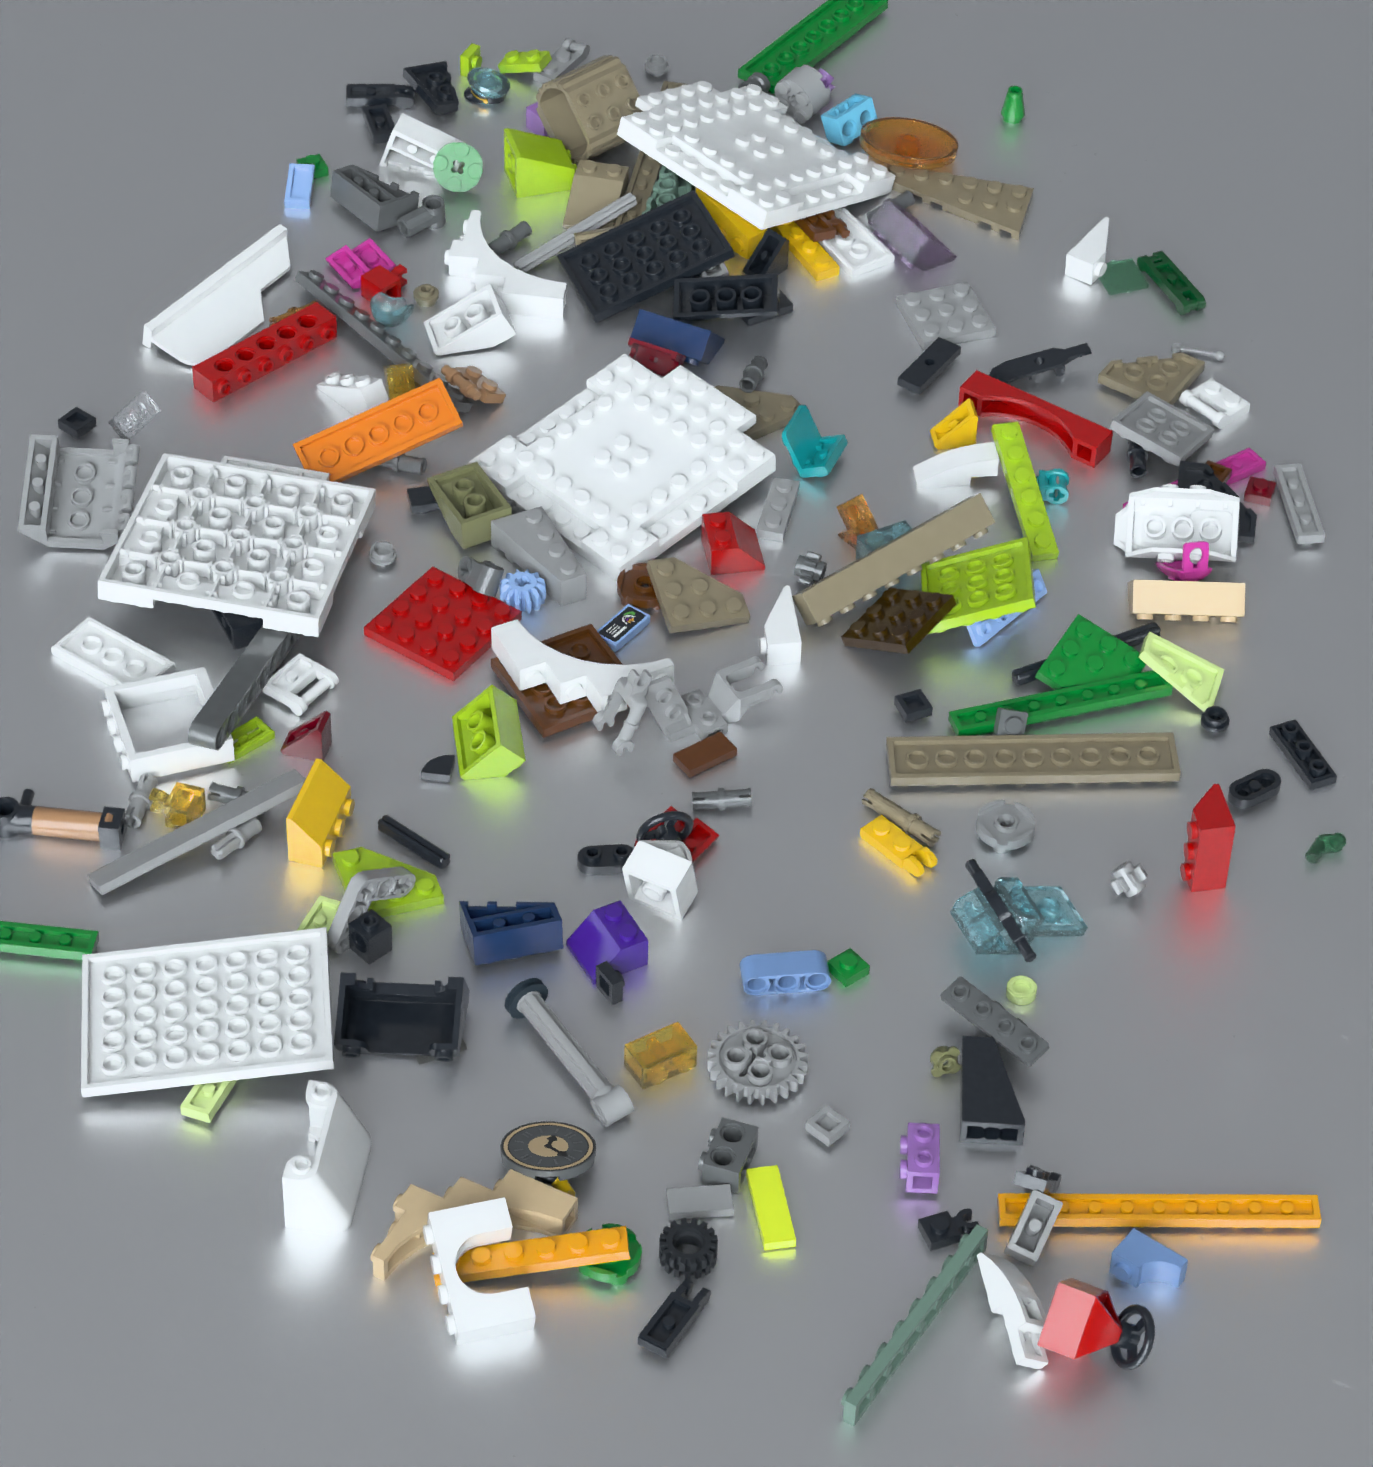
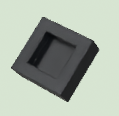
(77, 422)
(913, 705)
(610, 982)

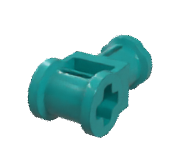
(1047, 485)

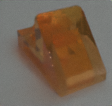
(856, 518)

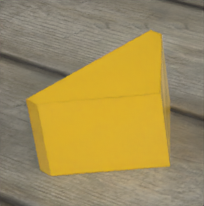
(957, 428)

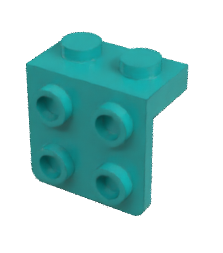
(809, 451)

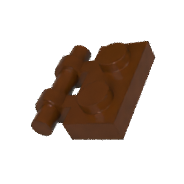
(823, 226)

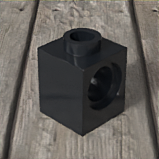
(370, 936)

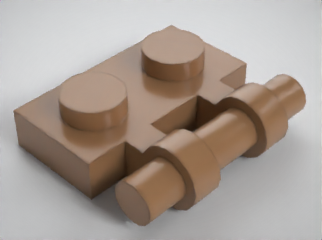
(473, 384)

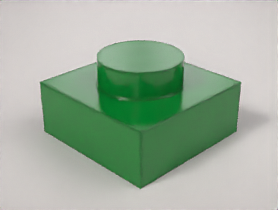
(321, 167)
(848, 967)

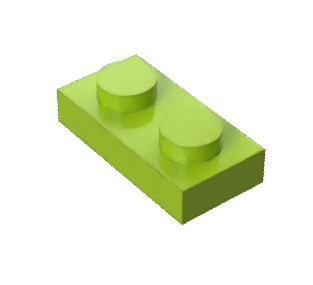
(524, 61)

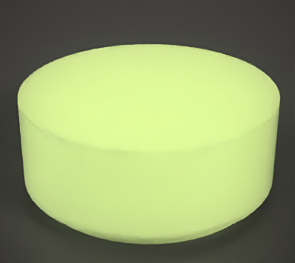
(1021, 990)

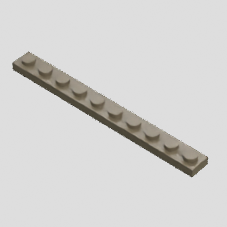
(643, 176)

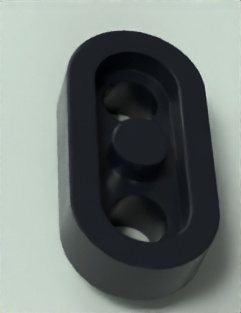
(1254, 788)
(603, 859)

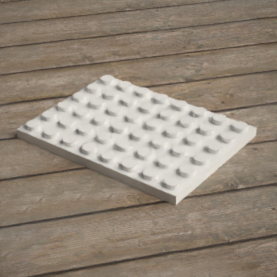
(206, 1012)

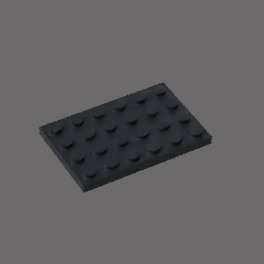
(645, 256)

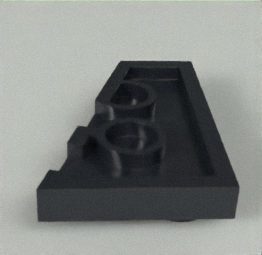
(433, 86)

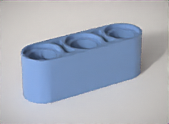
(785, 972)

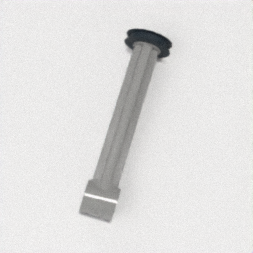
(528, 1001)

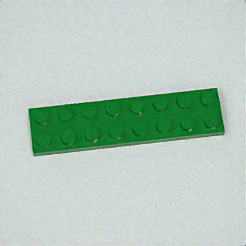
(813, 38)

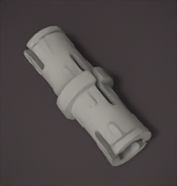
(139, 800)

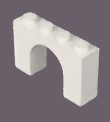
(475, 1314)

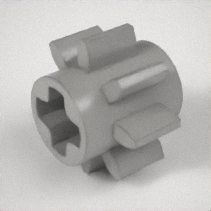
(1128, 879)

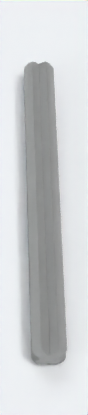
(566, 238)

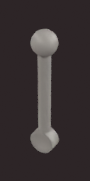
(1177, 348)

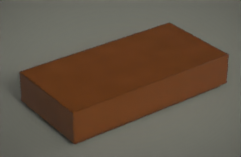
(705, 754)

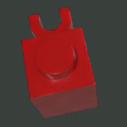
(382, 280)

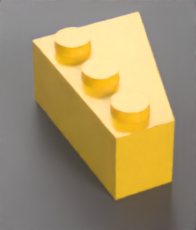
(738, 231)

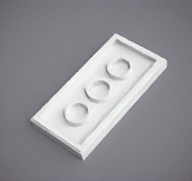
(860, 250)
(109, 654)

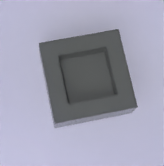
(1010, 722)

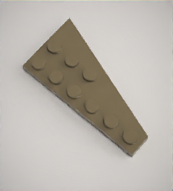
(970, 198)

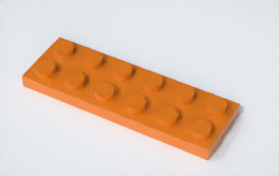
(380, 433)

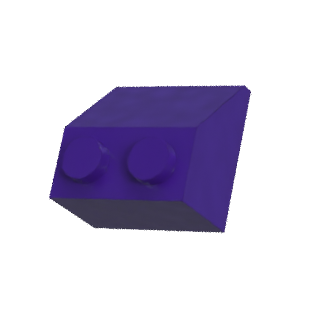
(609, 936)

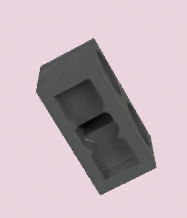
(729, 1154)

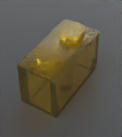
(660, 1055)

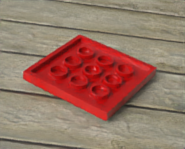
(440, 623)

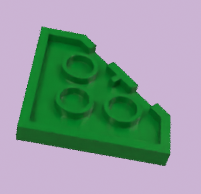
(1088, 656)

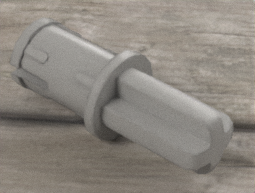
(235, 838)

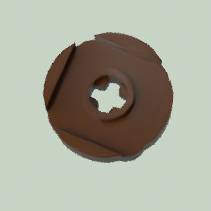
(631, 590)

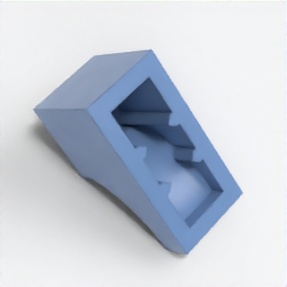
(1144, 1260)

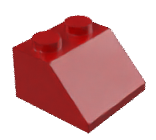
(730, 544)

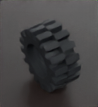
(691, 1234)

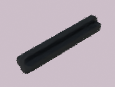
(414, 842)

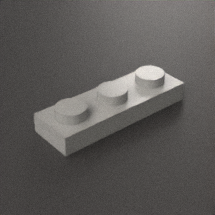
(778, 509)

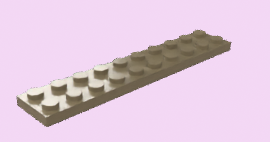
(1032, 759)

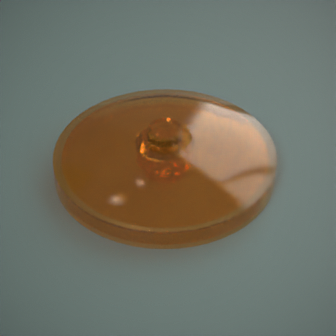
(908, 143)

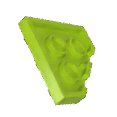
(423, 894)

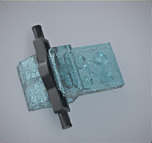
(1011, 915)

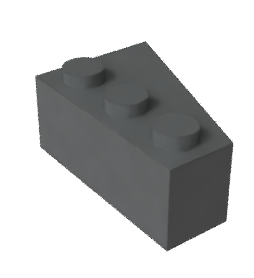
(371, 199)

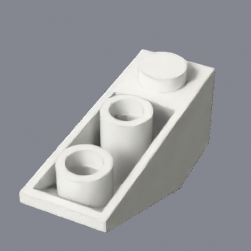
(354, 392)

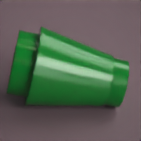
(1013, 106)

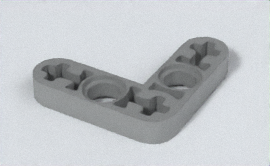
(361, 890)

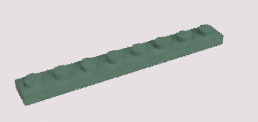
(908, 1332)

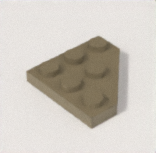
(1160, 377)
(771, 409)
(693, 598)

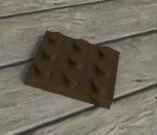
(898, 620)

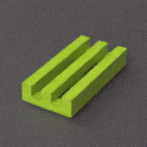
(250, 742)

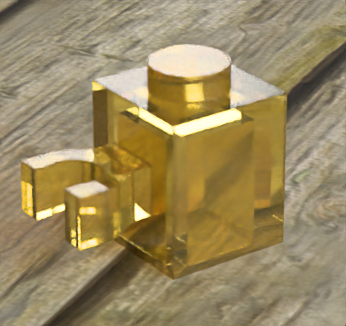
(398, 379)
(181, 806)

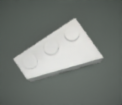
(416, 145)

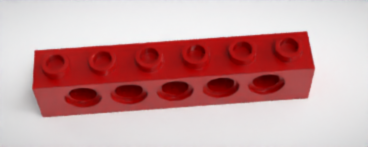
(264, 352)

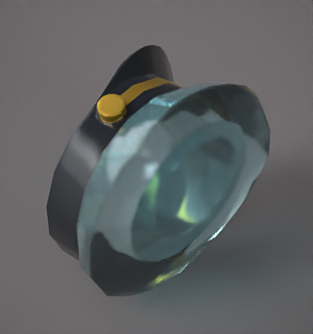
(486, 86)

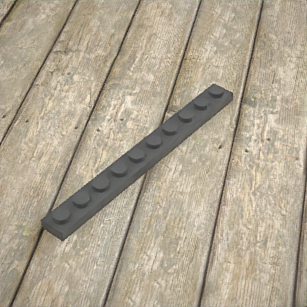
(375, 333)

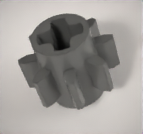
(810, 568)

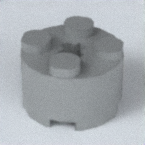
(802, 93)

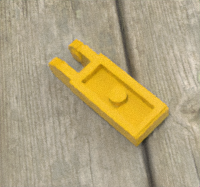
(897, 846)

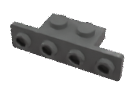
(995, 1021)

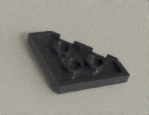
(1202, 474)

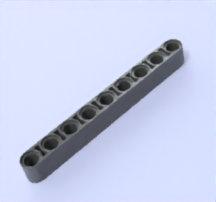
(240, 688)

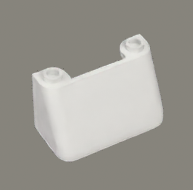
(325, 1188)

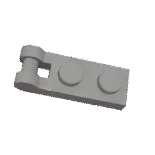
(563, 60)

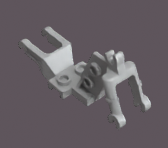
(684, 714)

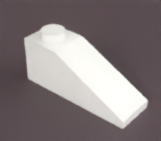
(1088, 256)
(781, 632)

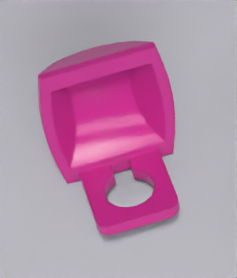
(1184, 569)

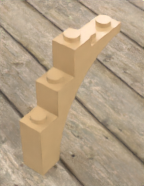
(529, 1202)

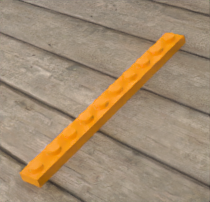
(1172, 1210)

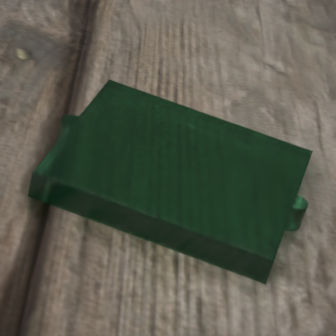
(1123, 277)

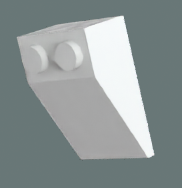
(471, 324)

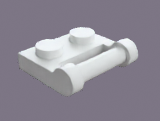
(1215, 402)
(295, 677)

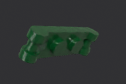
(1172, 282)

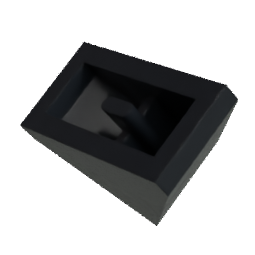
(769, 255)

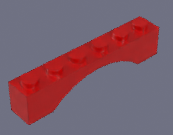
(1081, 437)

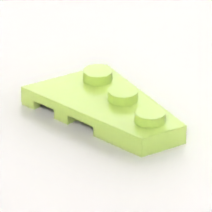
(1183, 670)

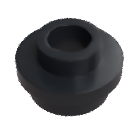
(1215, 719)

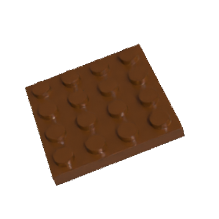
(540, 702)

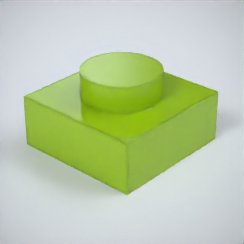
(470, 59)

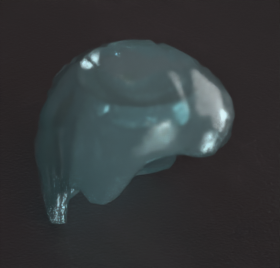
(390, 310)

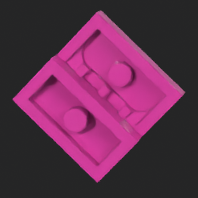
(355, 262)

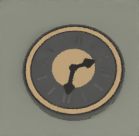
(548, 1150)

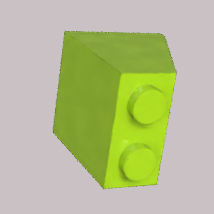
(536, 164)

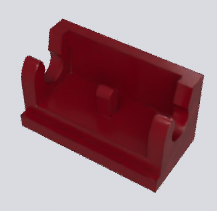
(655, 358)

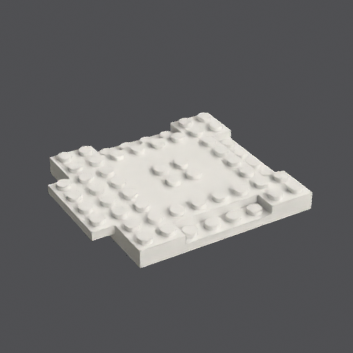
(750, 153)
(631, 462)
(239, 541)

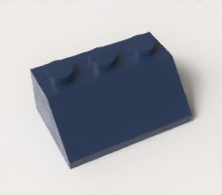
(692, 341)

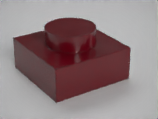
(1259, 491)

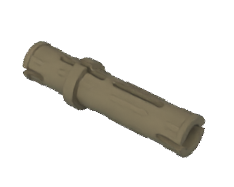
(910, 823)

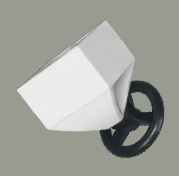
(662, 869)

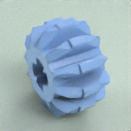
(523, 590)

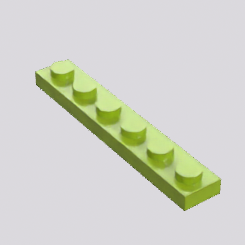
(1024, 490)

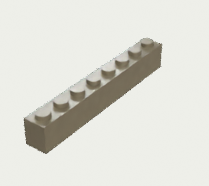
(893, 560)

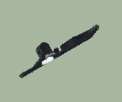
(1038, 363)

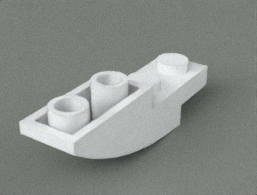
(1016, 1300)

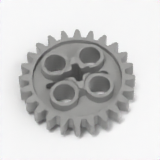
(757, 1062)

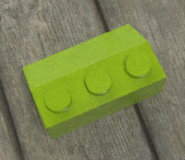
(488, 736)

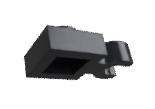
(943, 1230)

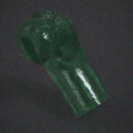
(1325, 845)

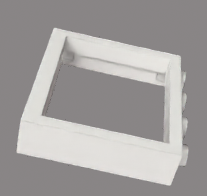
(153, 690)

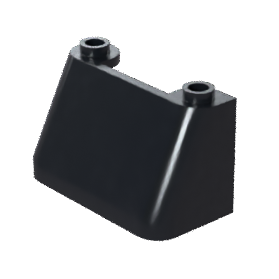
(400, 1018)

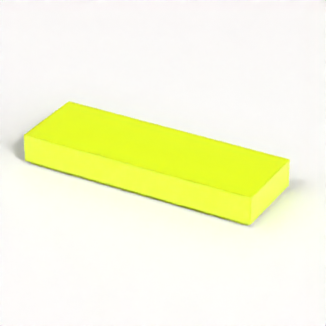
(770, 1207)

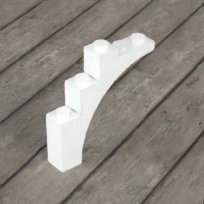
(518, 290)
(569, 678)

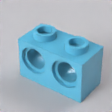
(846, 119)

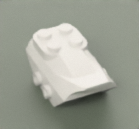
(1166, 517)

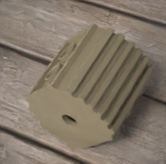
(588, 106)

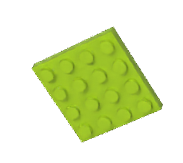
(983, 583)

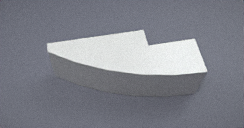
(957, 466)

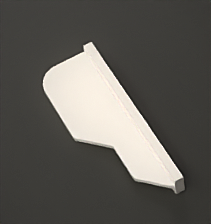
(222, 306)

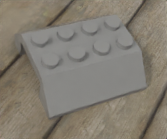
(77, 493)

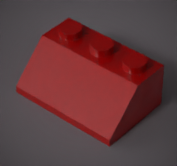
(1208, 843)

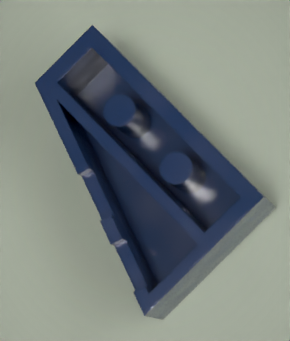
(510, 932)

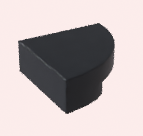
(439, 769)

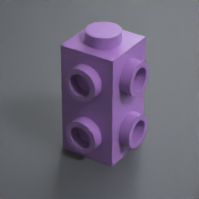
(922, 1157)

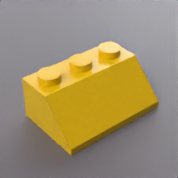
(318, 815)

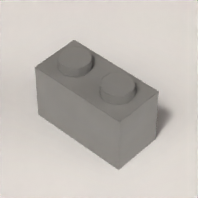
(1033, 1227)

